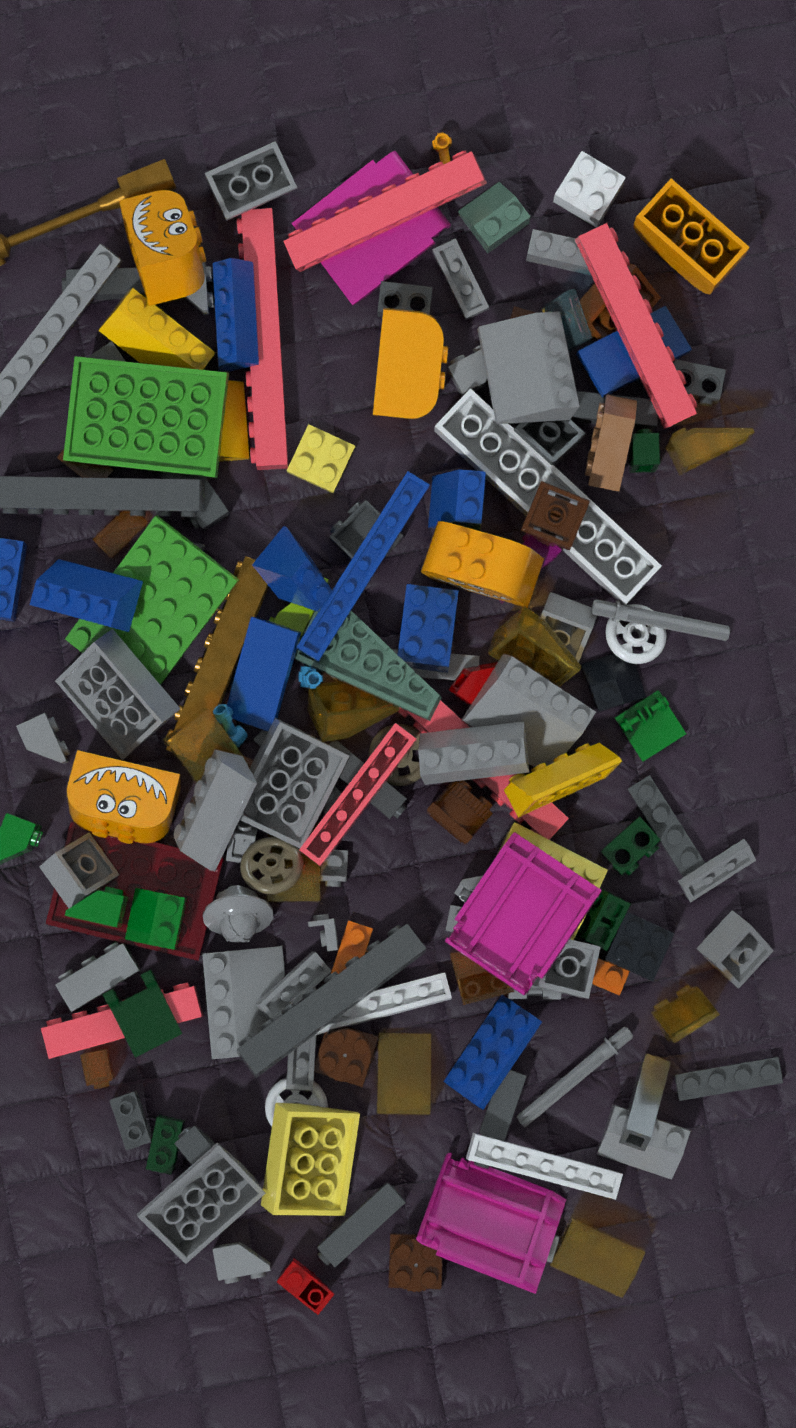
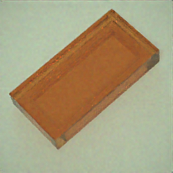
(119, 533)

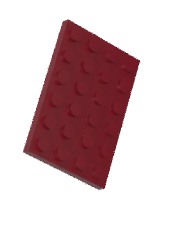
(150, 868)

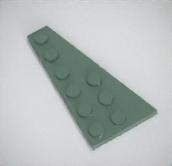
(371, 665)

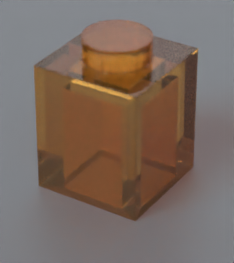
(97, 1068)

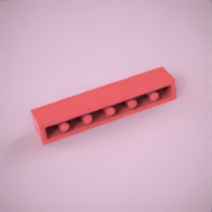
(358, 794)
(101, 1027)

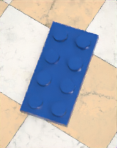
(492, 1052)

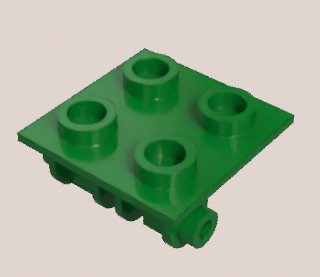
(650, 725)

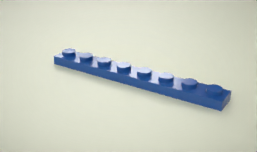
(363, 566)

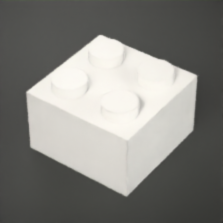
(589, 189)

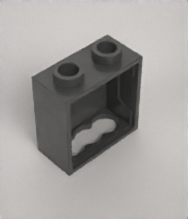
(352, 532)

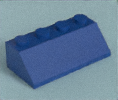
(235, 314)
(88, 594)

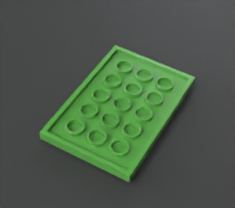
(146, 416)
(175, 601)

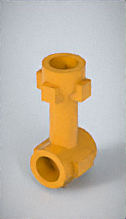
(441, 145)

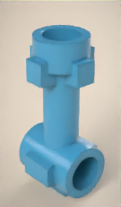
(309, 677)
(223, 716)

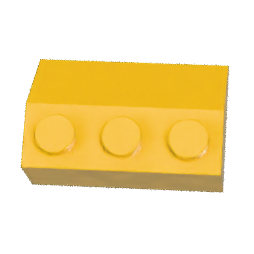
(235, 433)

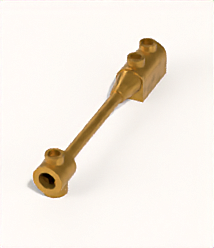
(139, 182)

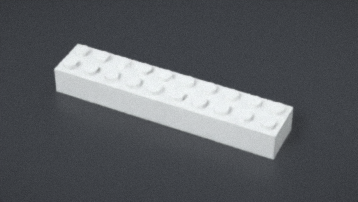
(516, 473)

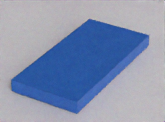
(610, 363)
(262, 673)

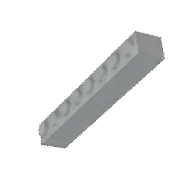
(56, 325)

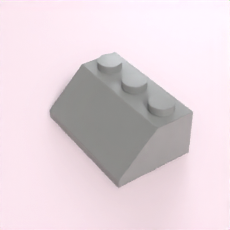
(250, 181)
(661, 1154)

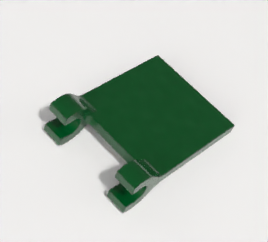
(144, 1016)

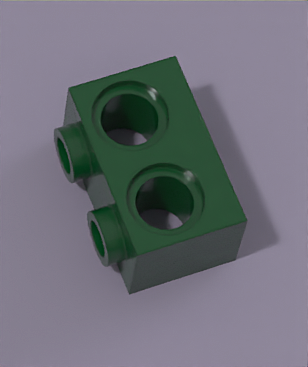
(644, 452)
(626, 841)
(603, 919)
(163, 1151)

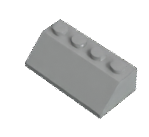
(473, 753)
(215, 808)

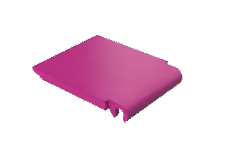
(381, 257)
(522, 914)
(491, 1222)

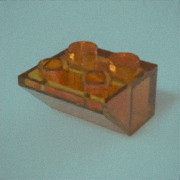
(476, 982)

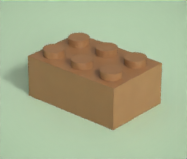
(611, 442)

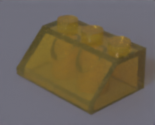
(597, 1257)

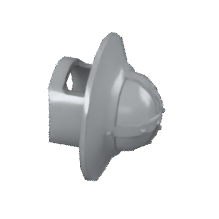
(237, 914)

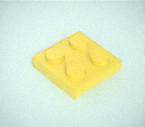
(321, 458)

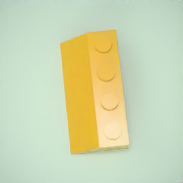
(153, 335)
(560, 778)

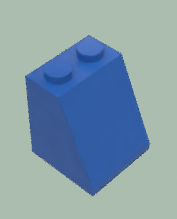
(457, 498)
(292, 572)

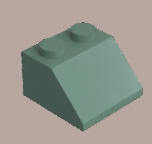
(494, 216)

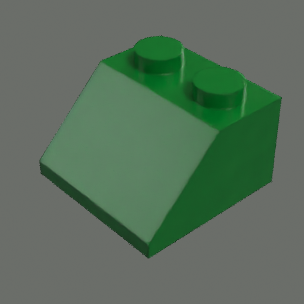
(18, 837)
(101, 907)
(156, 918)

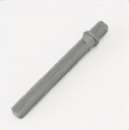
(661, 620)
(575, 1076)

